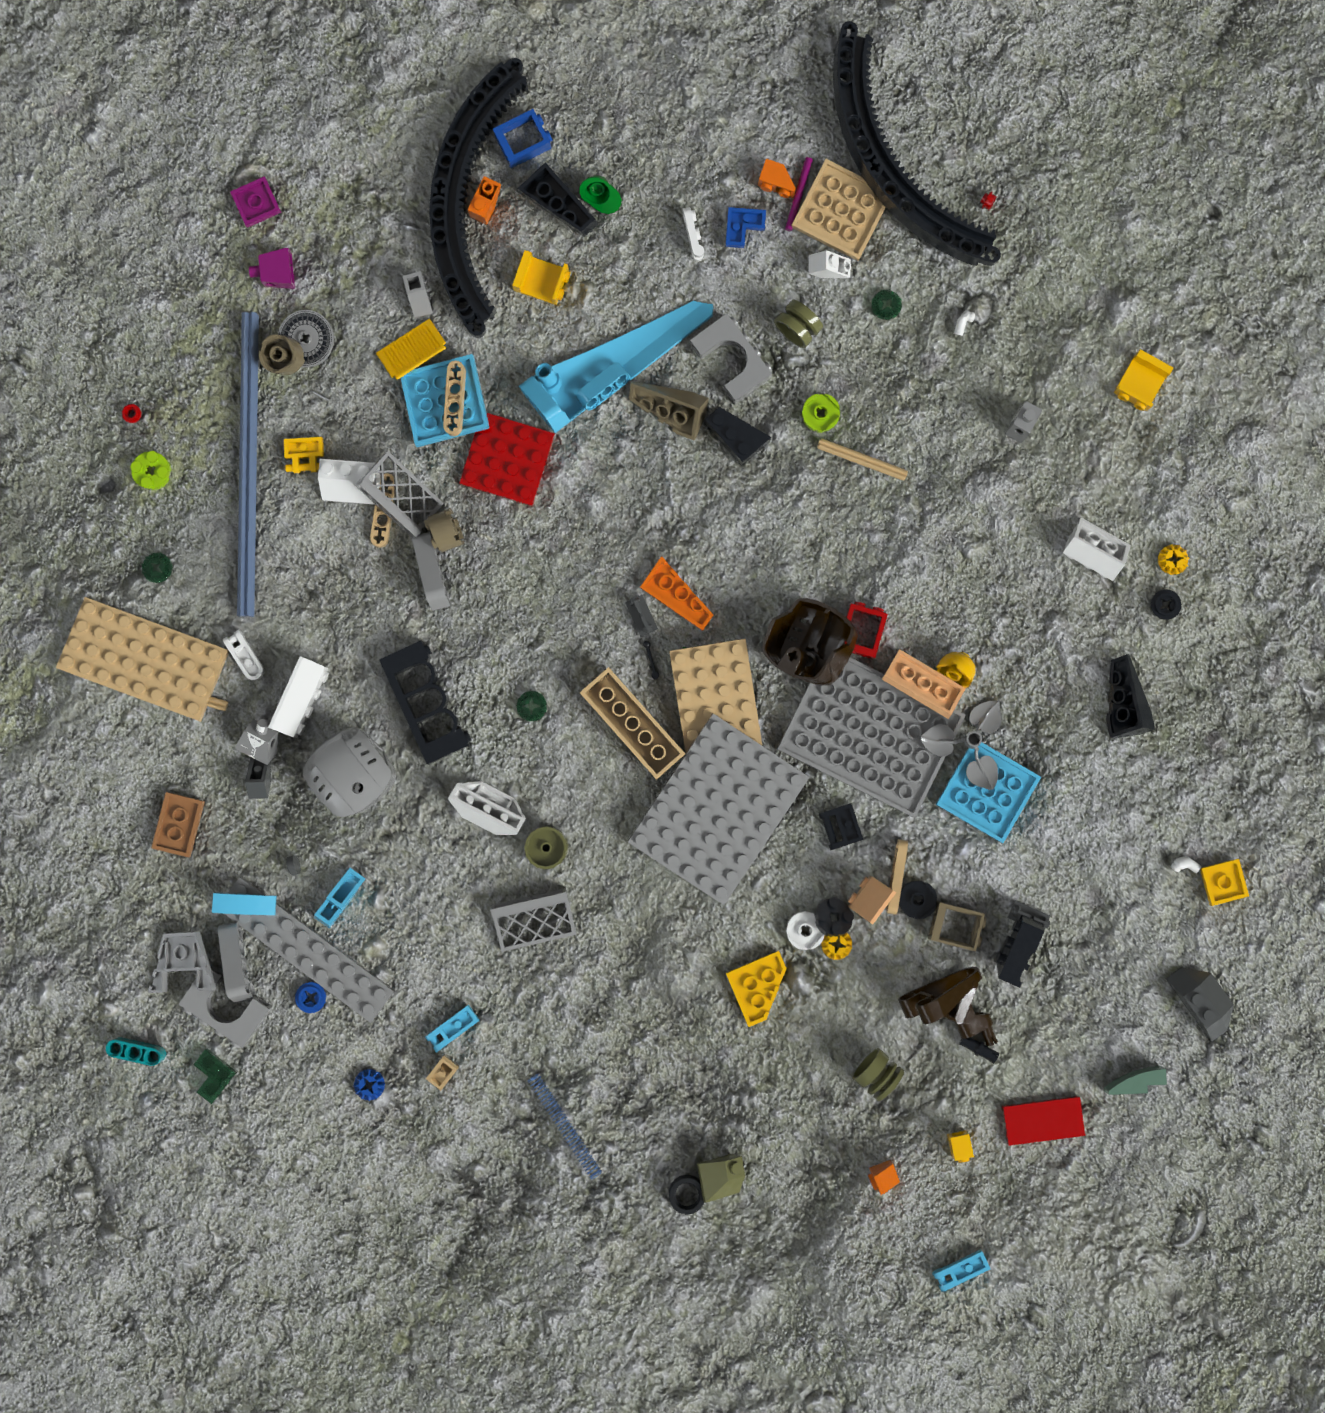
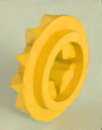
(1168, 566)
(841, 952)

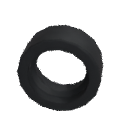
(672, 1194)

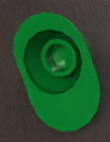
(600, 194)

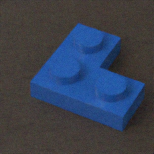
(741, 220)

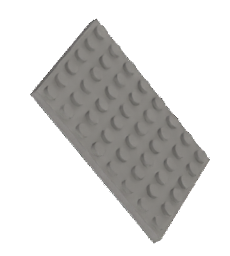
(868, 737)
(718, 809)

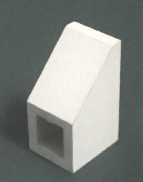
(829, 265)

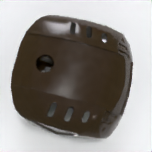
(821, 638)

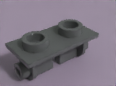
(641, 615)
(1021, 909)

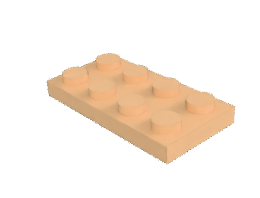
(923, 684)

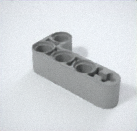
(430, 572)
(234, 966)

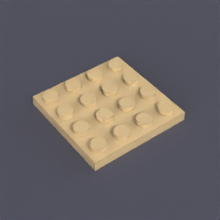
(840, 210)

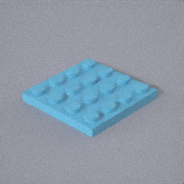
(425, 401)
(989, 810)

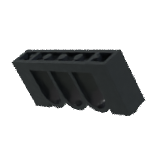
(402, 661)

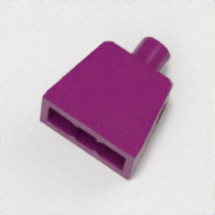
(275, 269)

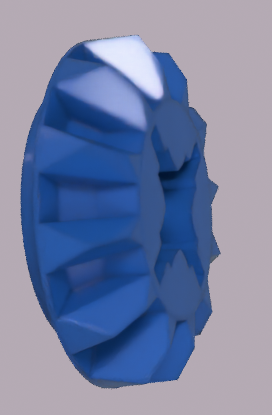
(301, 996)
(370, 1075)

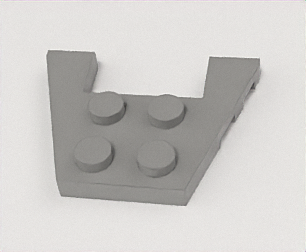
(182, 953)

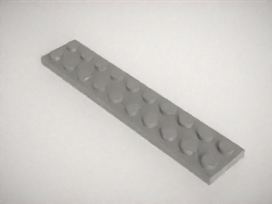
(315, 956)

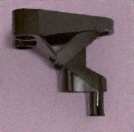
(951, 1000)

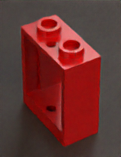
(877, 612)

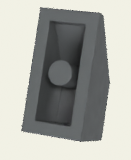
(258, 779)

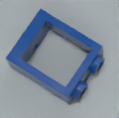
(530, 152)

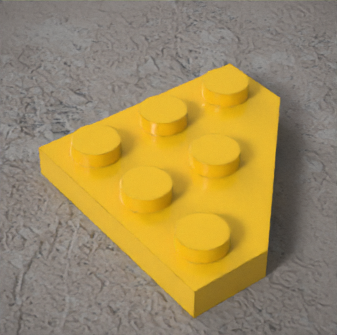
(757, 986)

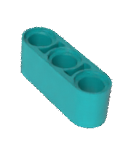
(126, 1051)

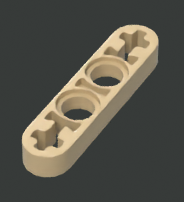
(454, 398)
(377, 512)
(897, 875)

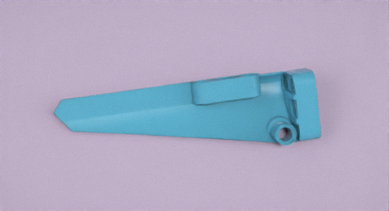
(600, 372)

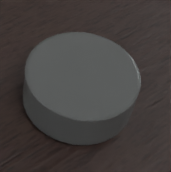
(293, 865)

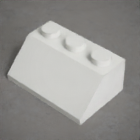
(339, 478)
(1097, 549)

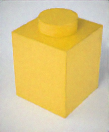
(960, 1146)

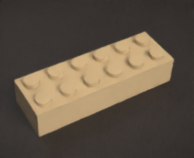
(632, 723)

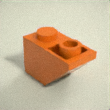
(776, 179)
(484, 200)
(883, 1177)

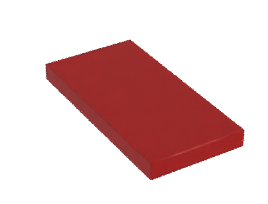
(1043, 1120)

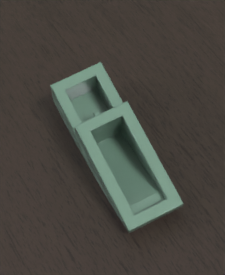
(1137, 1081)

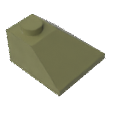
(721, 1177)

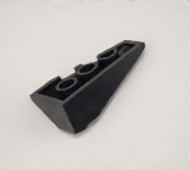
(1128, 705)

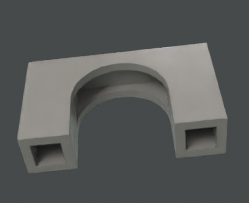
(726, 332)
(239, 1030)

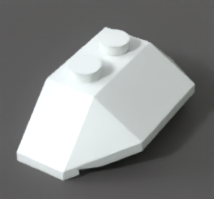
(487, 807)

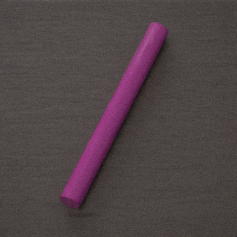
(799, 192)

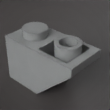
(417, 294)

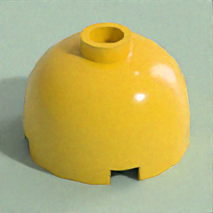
(958, 668)

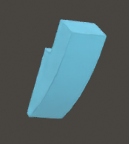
(339, 898)
(244, 904)

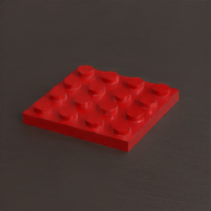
(507, 460)

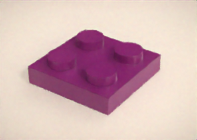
(255, 202)

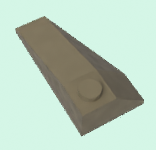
(675, 407)

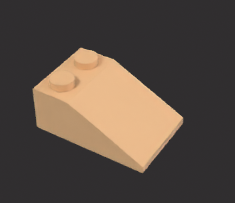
(870, 899)

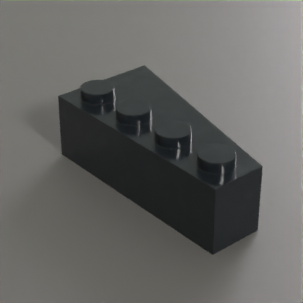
(554, 196)

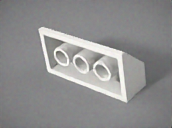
(299, 697)

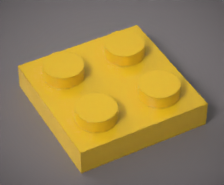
(1224, 882)

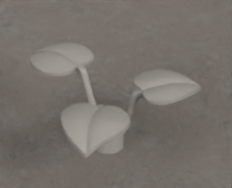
(940, 742)

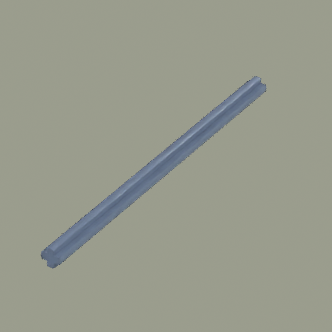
(247, 464)

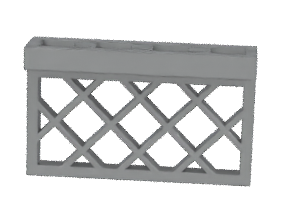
(387, 506)
(532, 903)

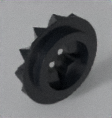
(1174, 606)

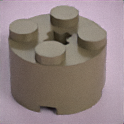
(281, 355)
(445, 530)

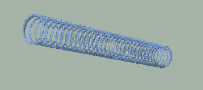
(565, 1120)

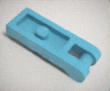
(453, 1028)
(961, 1270)

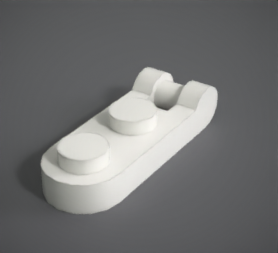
(693, 234)
(244, 656)

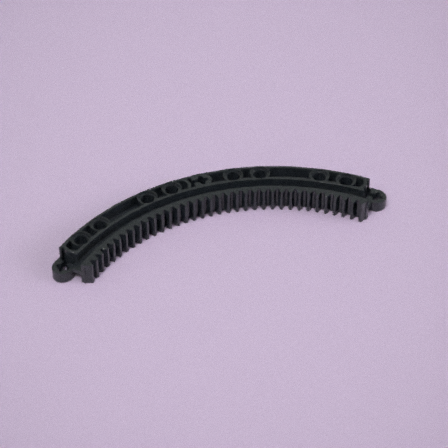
(468, 127)
(883, 172)

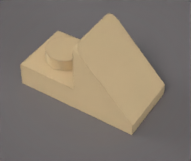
(442, 1072)

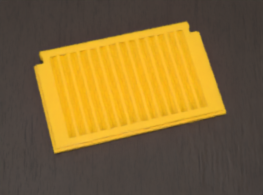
(411, 349)

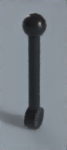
(646, 644)

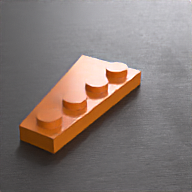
(674, 593)

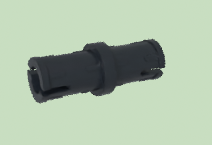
(980, 1049)

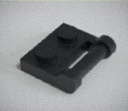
(847, 825)

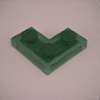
(218, 1075)

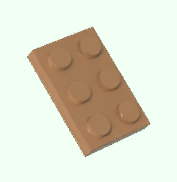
(178, 824)

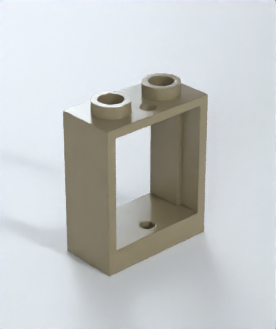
(937, 922)

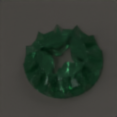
(887, 313)
(165, 566)
(538, 712)

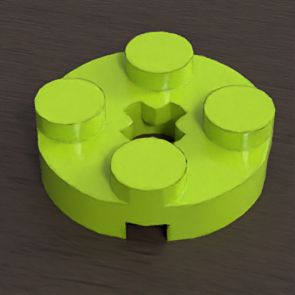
(820, 402)
(140, 468)

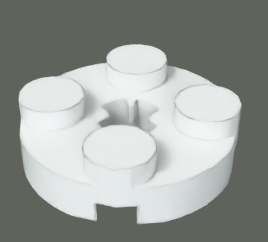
(794, 931)

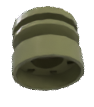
(882, 1077)

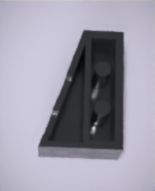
(736, 435)
(1019, 949)

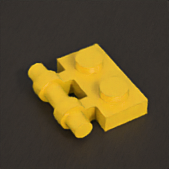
(303, 448)

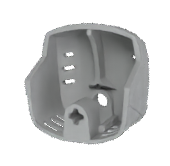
(342, 765)

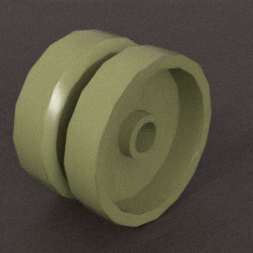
(798, 323)
(546, 859)

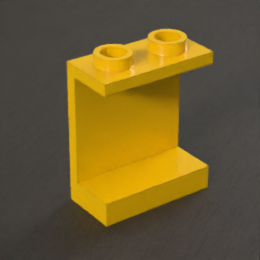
(540, 279)
(1142, 380)

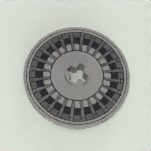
(313, 325)

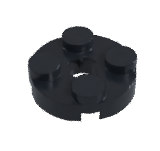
(915, 910)
(843, 914)

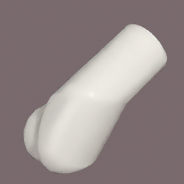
(961, 322)
(1185, 862)

